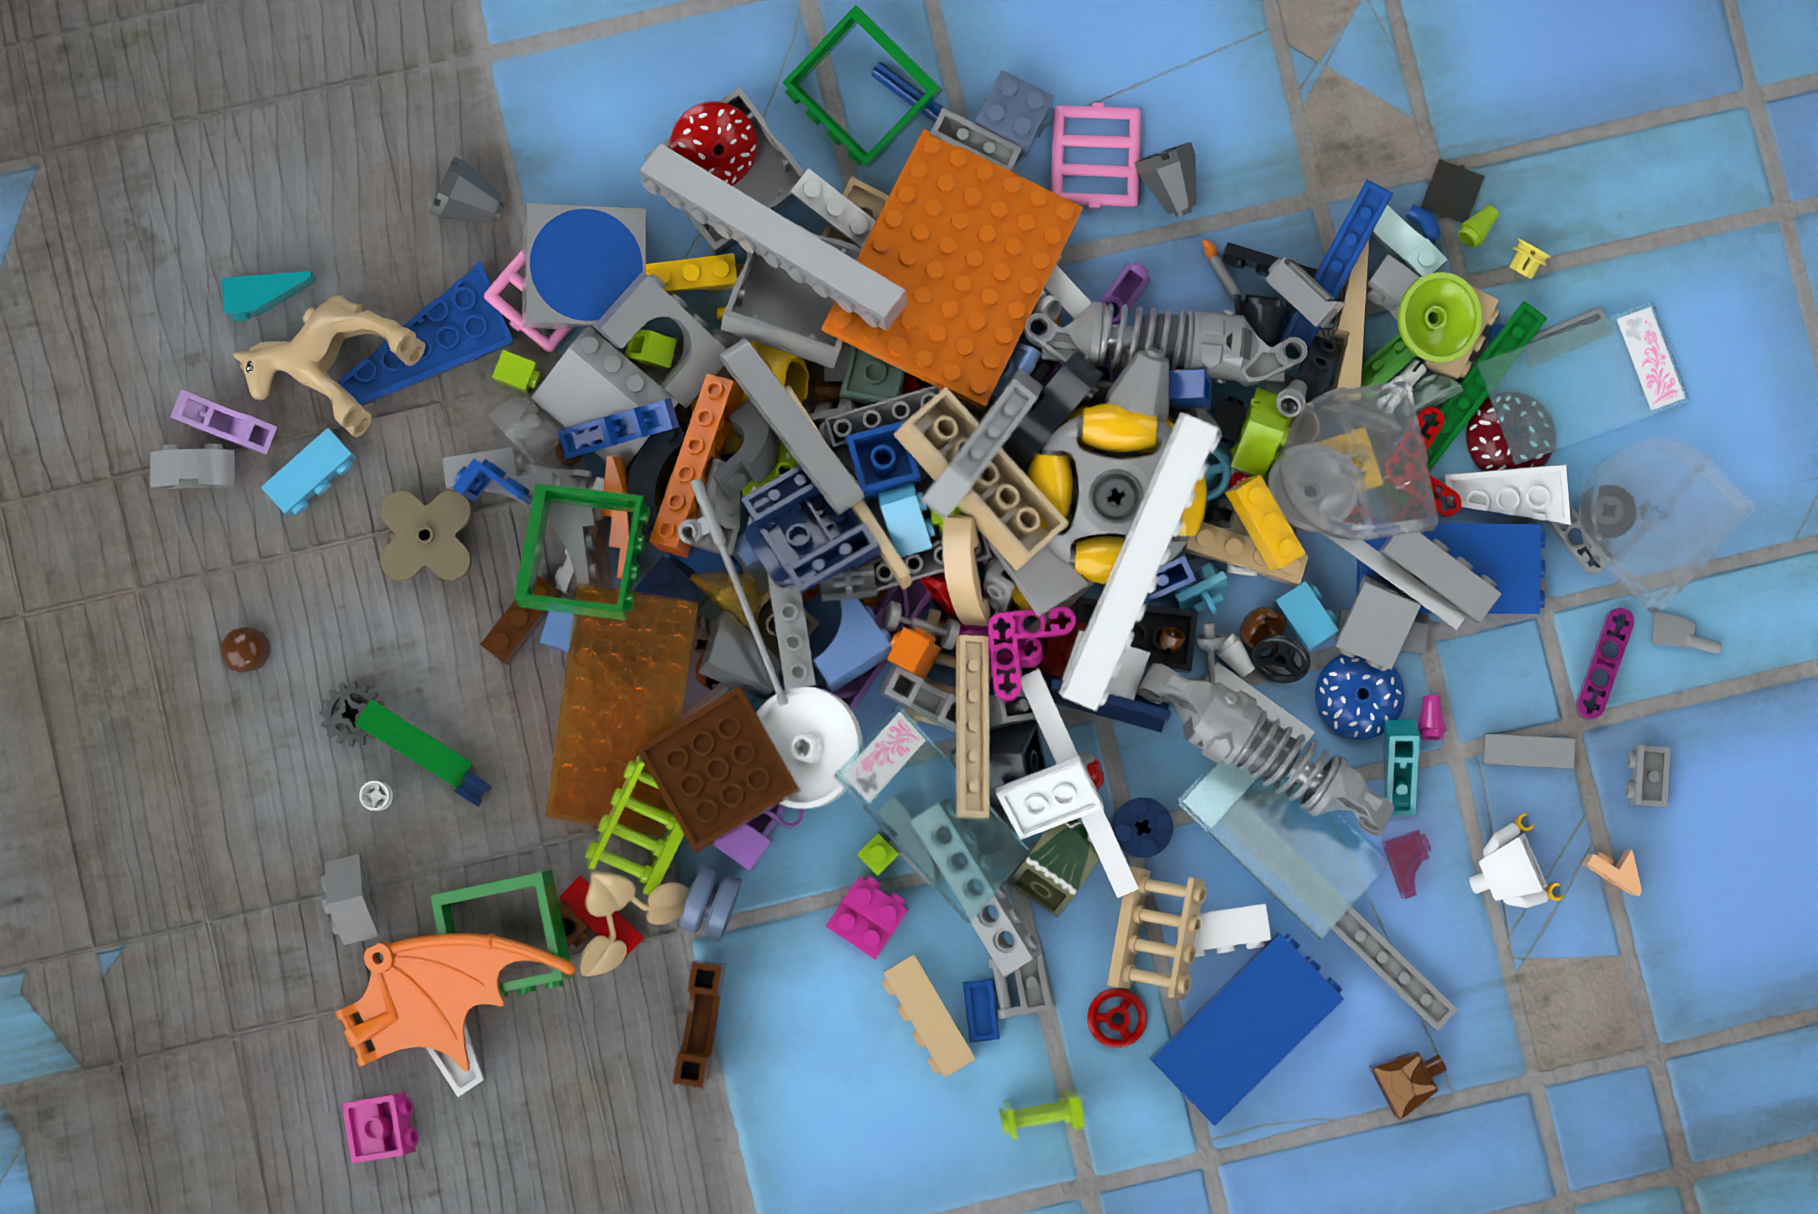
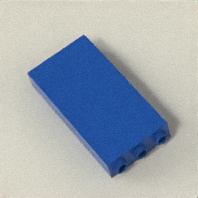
(1500, 551)
(1247, 1027)

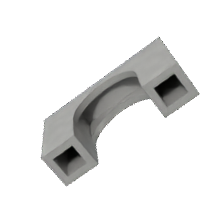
(648, 300)

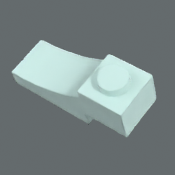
(1407, 244)

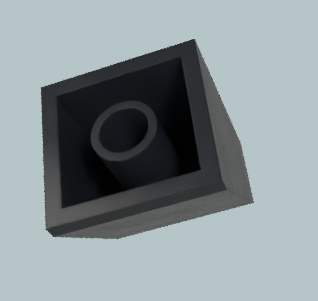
(1013, 754)

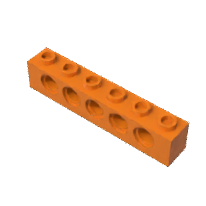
(703, 442)

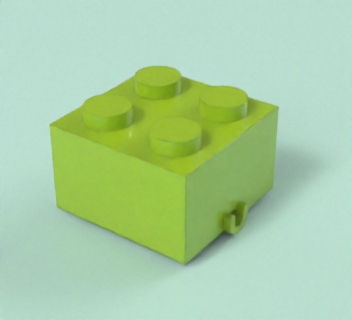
(1260, 435)

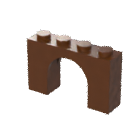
(696, 1051)

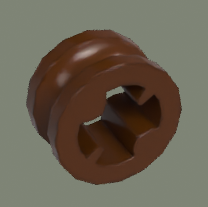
(560, 454)

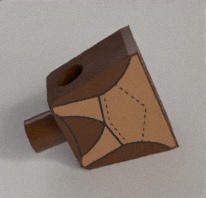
(1407, 1081)

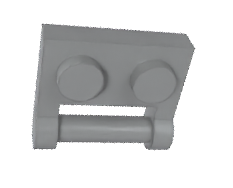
(1031, 989)

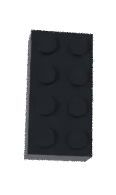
(1149, 629)

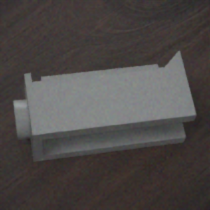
(1303, 292)

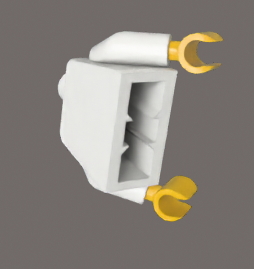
(1512, 869)

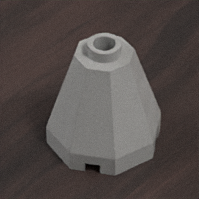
(1143, 385)

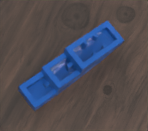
(618, 428)

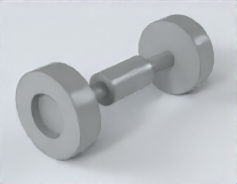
(948, 634)

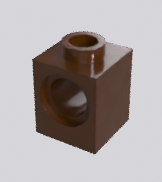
(580, 933)

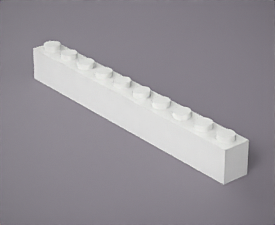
(1138, 561)

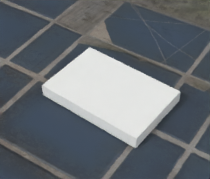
(1049, 798)

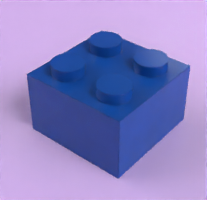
(881, 461)

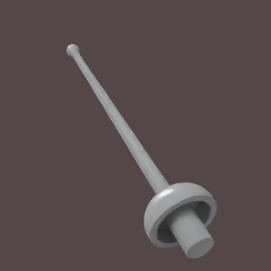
(1209, 642)

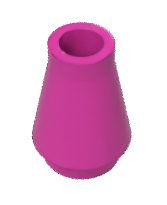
(1431, 719)

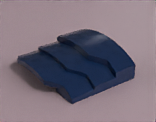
(801, 534)

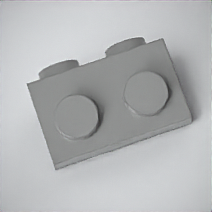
(997, 587)
(1648, 776)

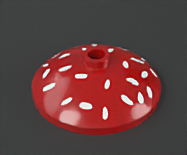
(714, 124)

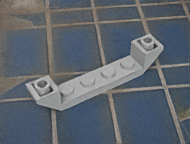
(983, 444)

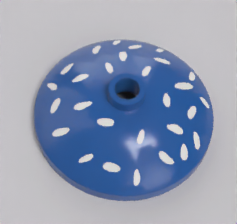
(1343, 709)

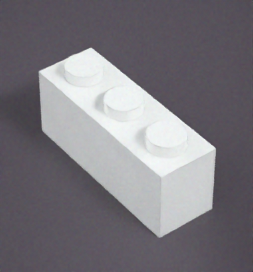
(1232, 927)

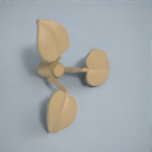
(611, 893)

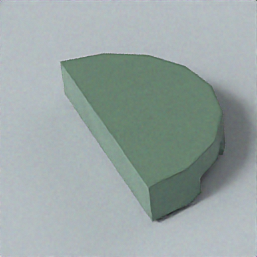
(1434, 391)

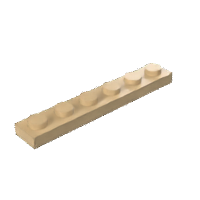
(972, 727)

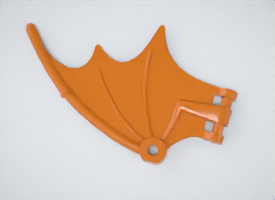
(427, 990)

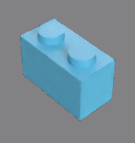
(905, 519)
(1306, 615)

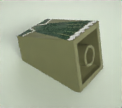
(1056, 866)

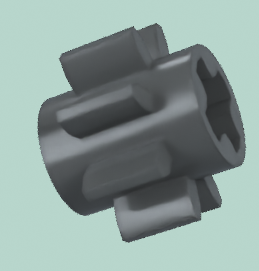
(702, 633)

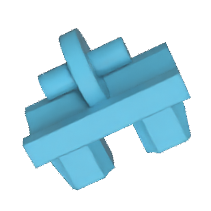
(1204, 594)

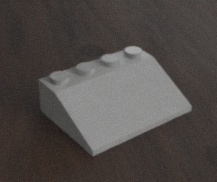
(596, 383)

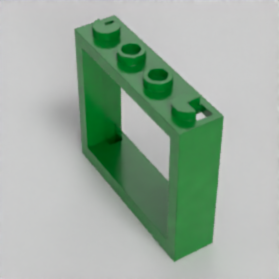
(818, 114)
(528, 571)
(550, 915)

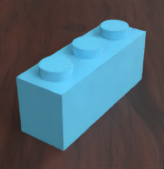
(309, 473)

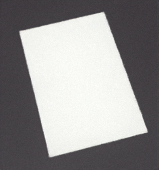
(1130, 672)

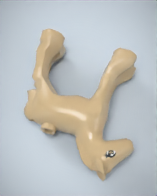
(316, 350)

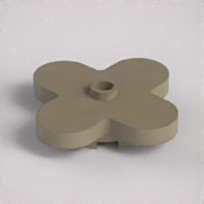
(441, 552)

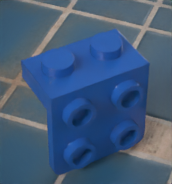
(476, 476)

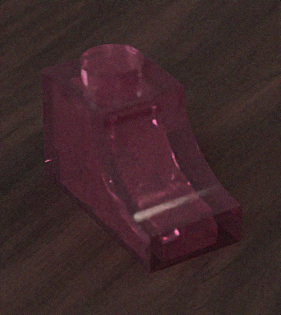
(1404, 858)

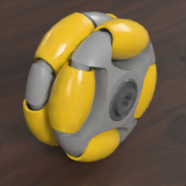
(1089, 488)

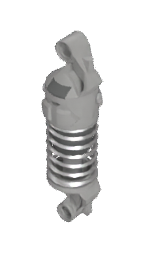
(1190, 341)
(1238, 732)

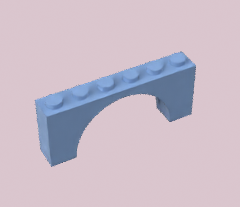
(857, 643)

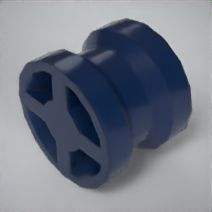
(473, 788)

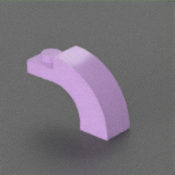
(223, 422)

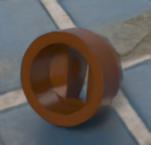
(1171, 638)

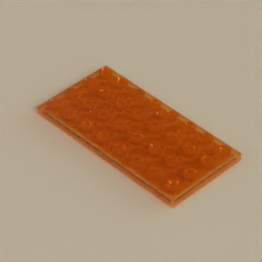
(618, 693)

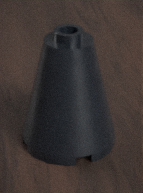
(1264, 315)

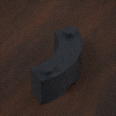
(1054, 404)
(653, 469)

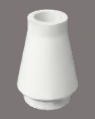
(1235, 655)

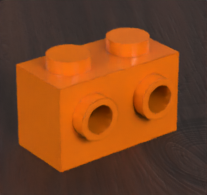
(914, 651)

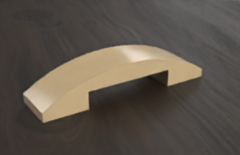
(961, 570)

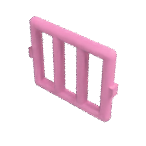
(1132, 143)
(492, 296)

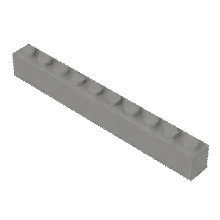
(773, 237)

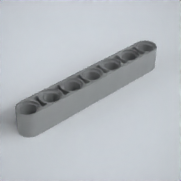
(791, 426)

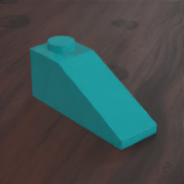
(258, 293)
(1401, 765)

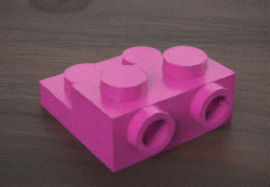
(868, 916)
(380, 1127)

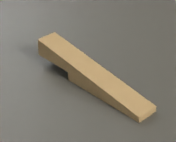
(1350, 325)

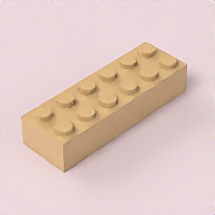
(1001, 494)

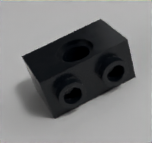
(1318, 366)

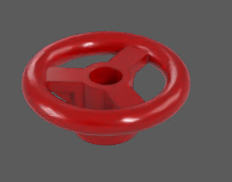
(1128, 999)

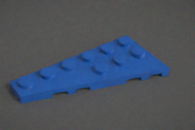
(455, 332)

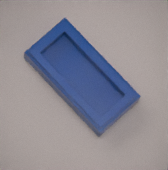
(981, 1010)

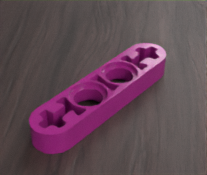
(1609, 665)

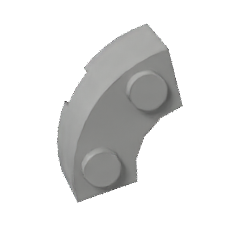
(192, 467)

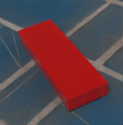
(575, 898)

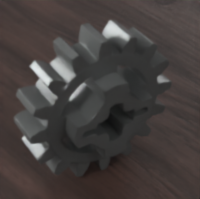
(340, 718)

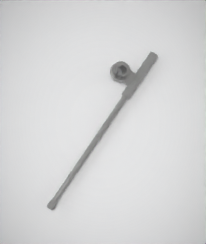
(710, 524)

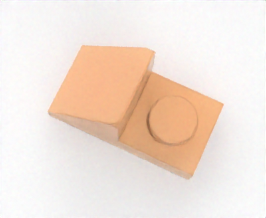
(1622, 875)

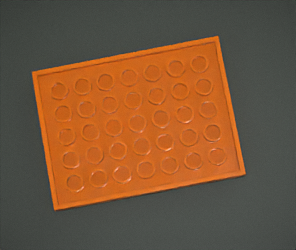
(973, 262)

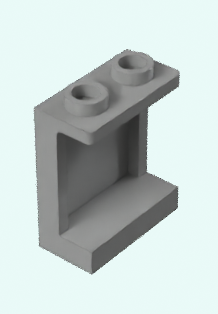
(1377, 623)

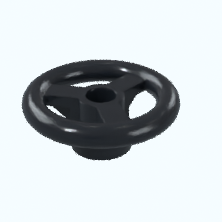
(1281, 656)

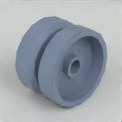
(709, 903)

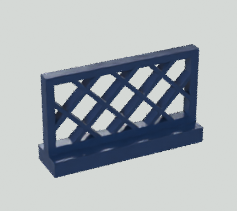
(1135, 712)

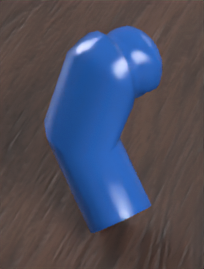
(1427, 221)

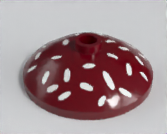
(1488, 445)

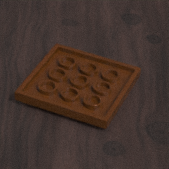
(718, 769)

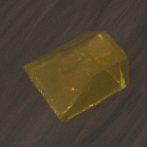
(720, 590)

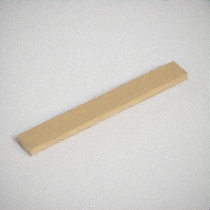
(864, 515)

